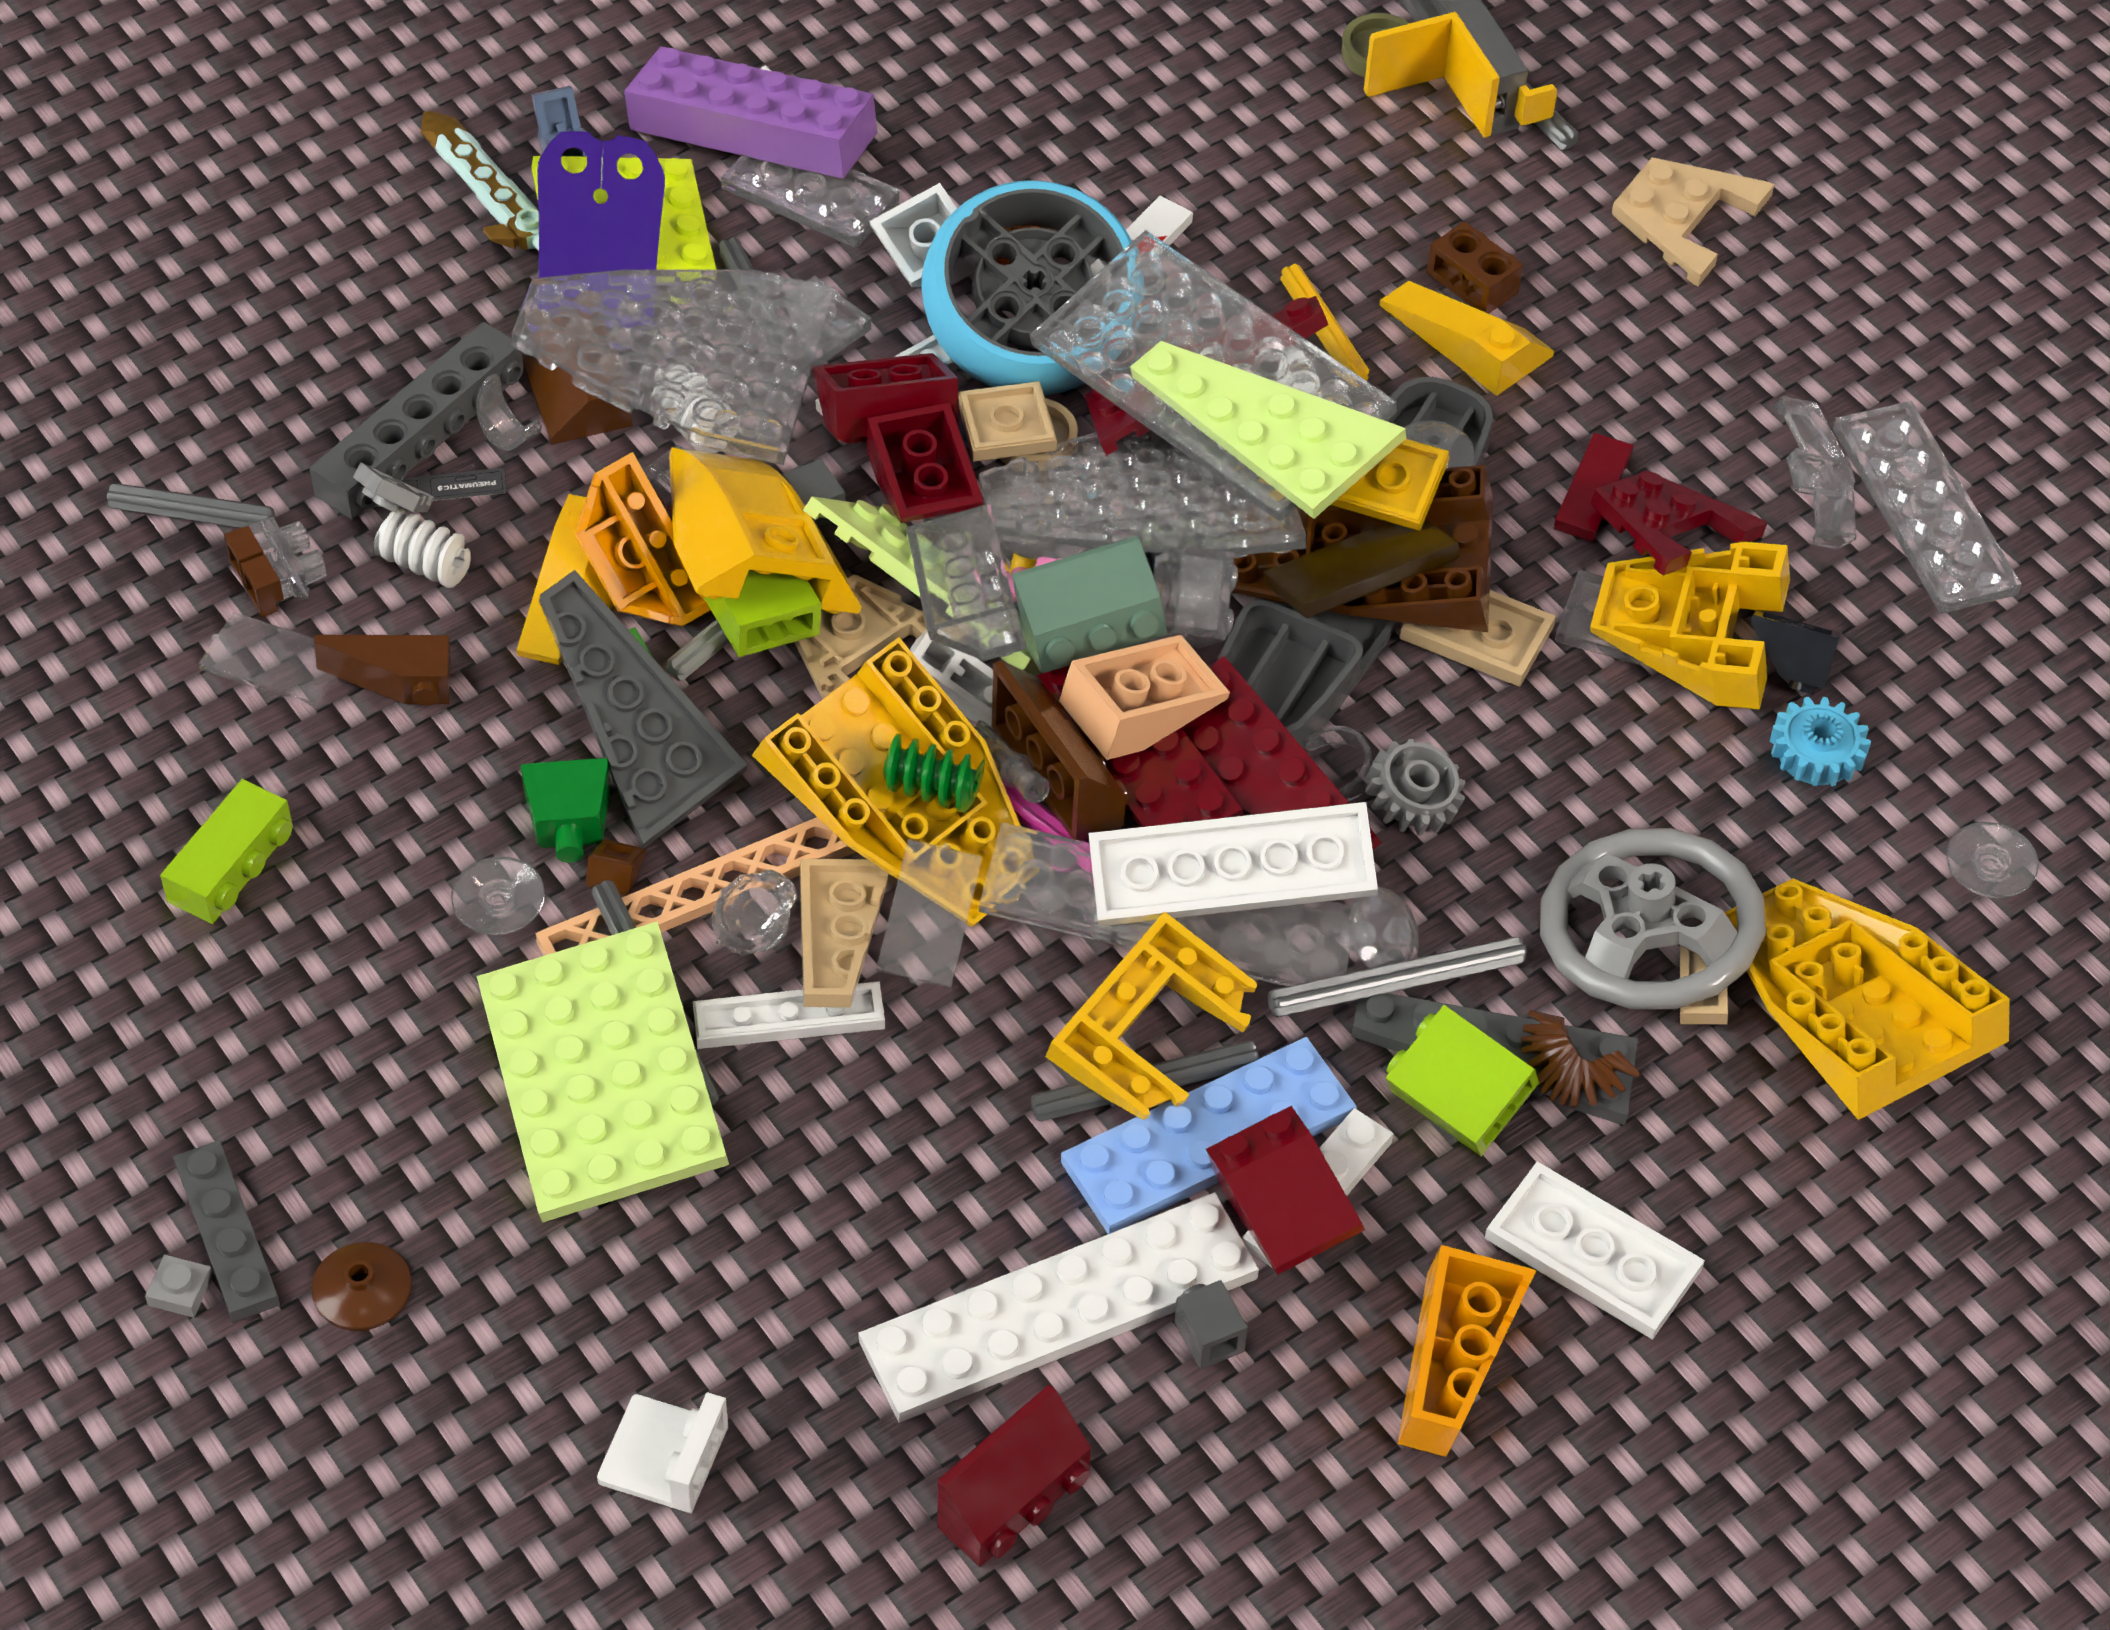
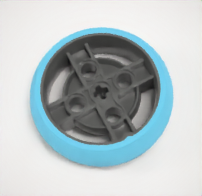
(979, 237)

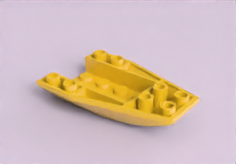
(743, 518)

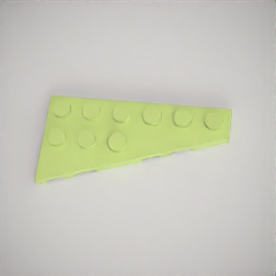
(1284, 435)
(887, 538)

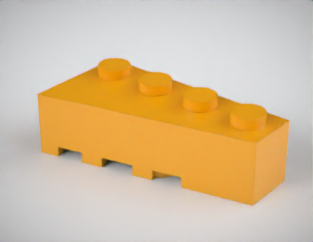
(1458, 1334)

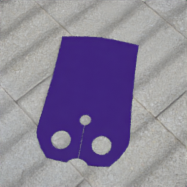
(591, 236)

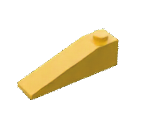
(1476, 341)

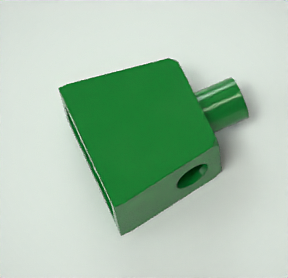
(567, 804)

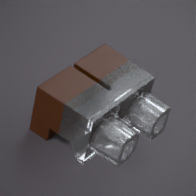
(268, 563)

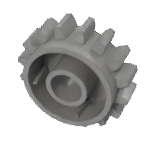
(1415, 786)

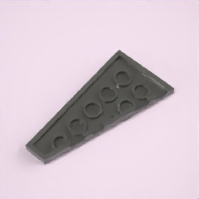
(653, 735)

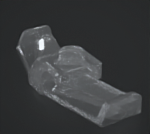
(1820, 471)

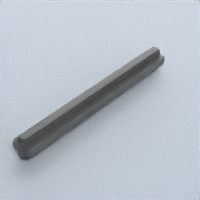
(1180, 1070)

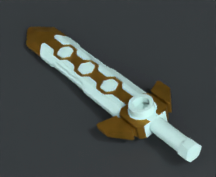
(492, 187)

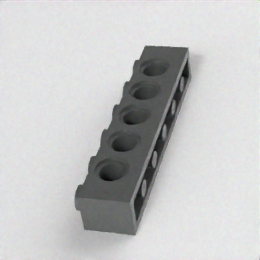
(416, 418)

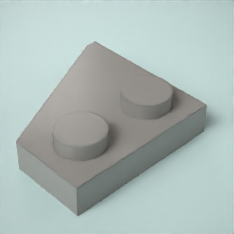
(390, 491)

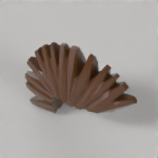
(1564, 1065)

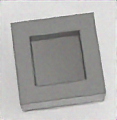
(179, 1286)

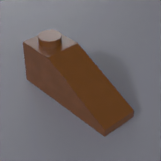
(395, 666)

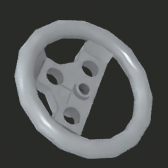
(1653, 909)

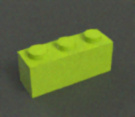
(227, 851)

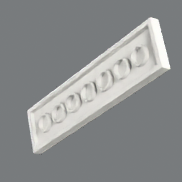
(1054, 1307)

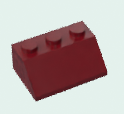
(881, 387)
(1013, 1478)

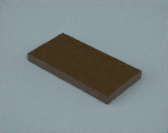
(1359, 566)

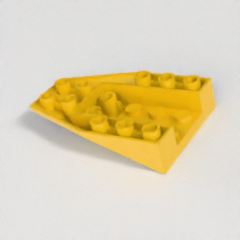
(838, 755)
(1870, 996)

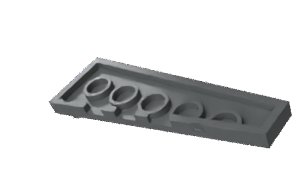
(1394, 1019)

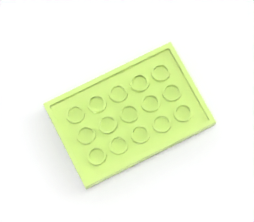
(601, 1072)

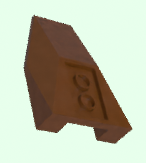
(1442, 596)

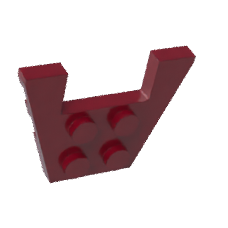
(1659, 509)

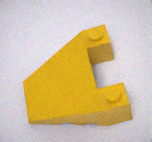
(1688, 617)

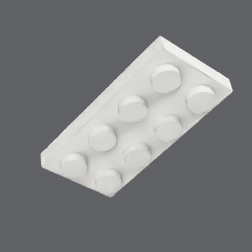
(1594, 1250)

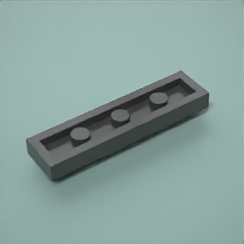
(226, 1231)

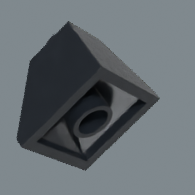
(1797, 649)

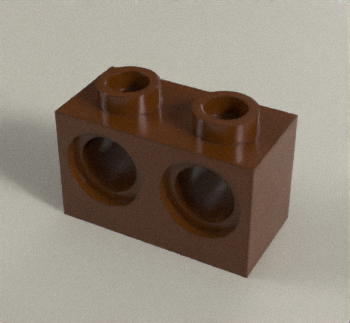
(1474, 268)

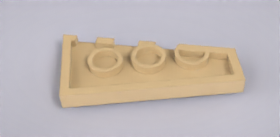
(837, 924)

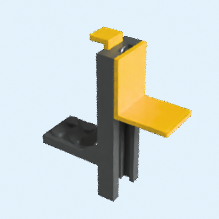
(1472, 55)

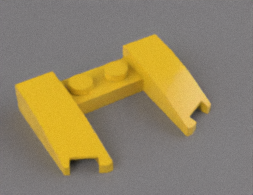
(1164, 956)

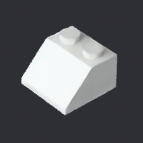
(910, 230)

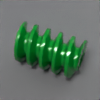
(932, 774)

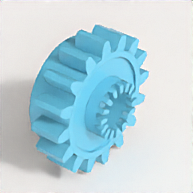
(1819, 742)

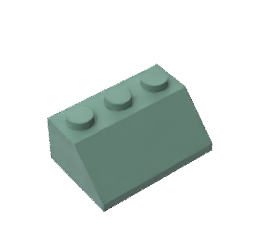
(1088, 604)

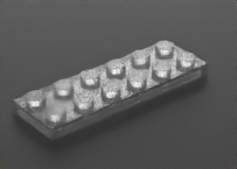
(1926, 507)

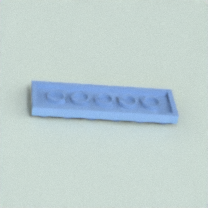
(1165, 1159)

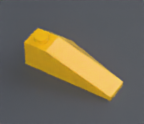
(562, 557)

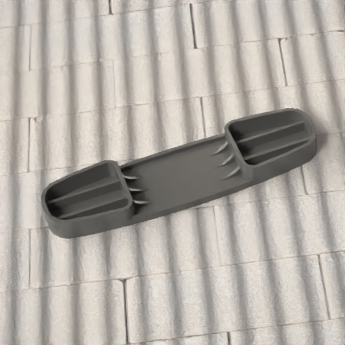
(1315, 662)

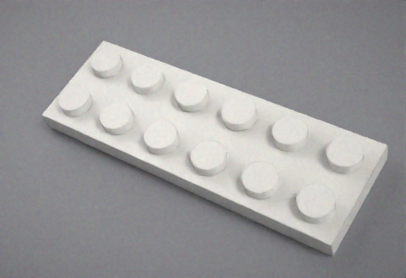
(1233, 864)

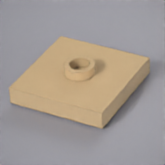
(1006, 421)

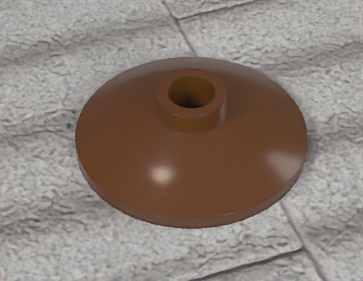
(365, 1302)

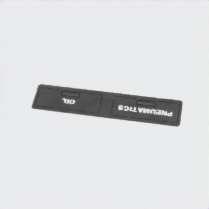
(460, 484)

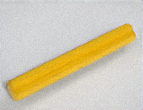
(1331, 336)

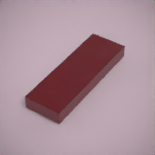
(1601, 465)

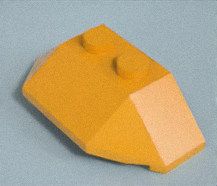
(633, 547)

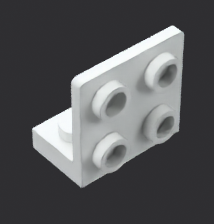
(665, 1450)

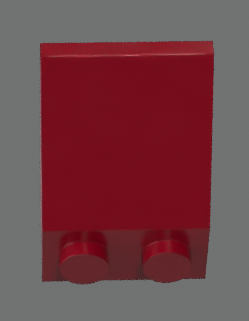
(922, 463)
(1284, 1190)

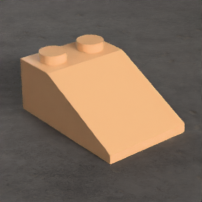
(1139, 694)

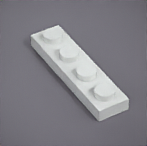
(1350, 1154)

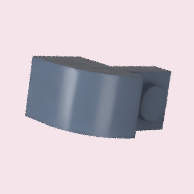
(556, 113)

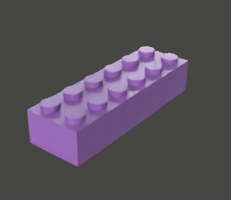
(751, 112)

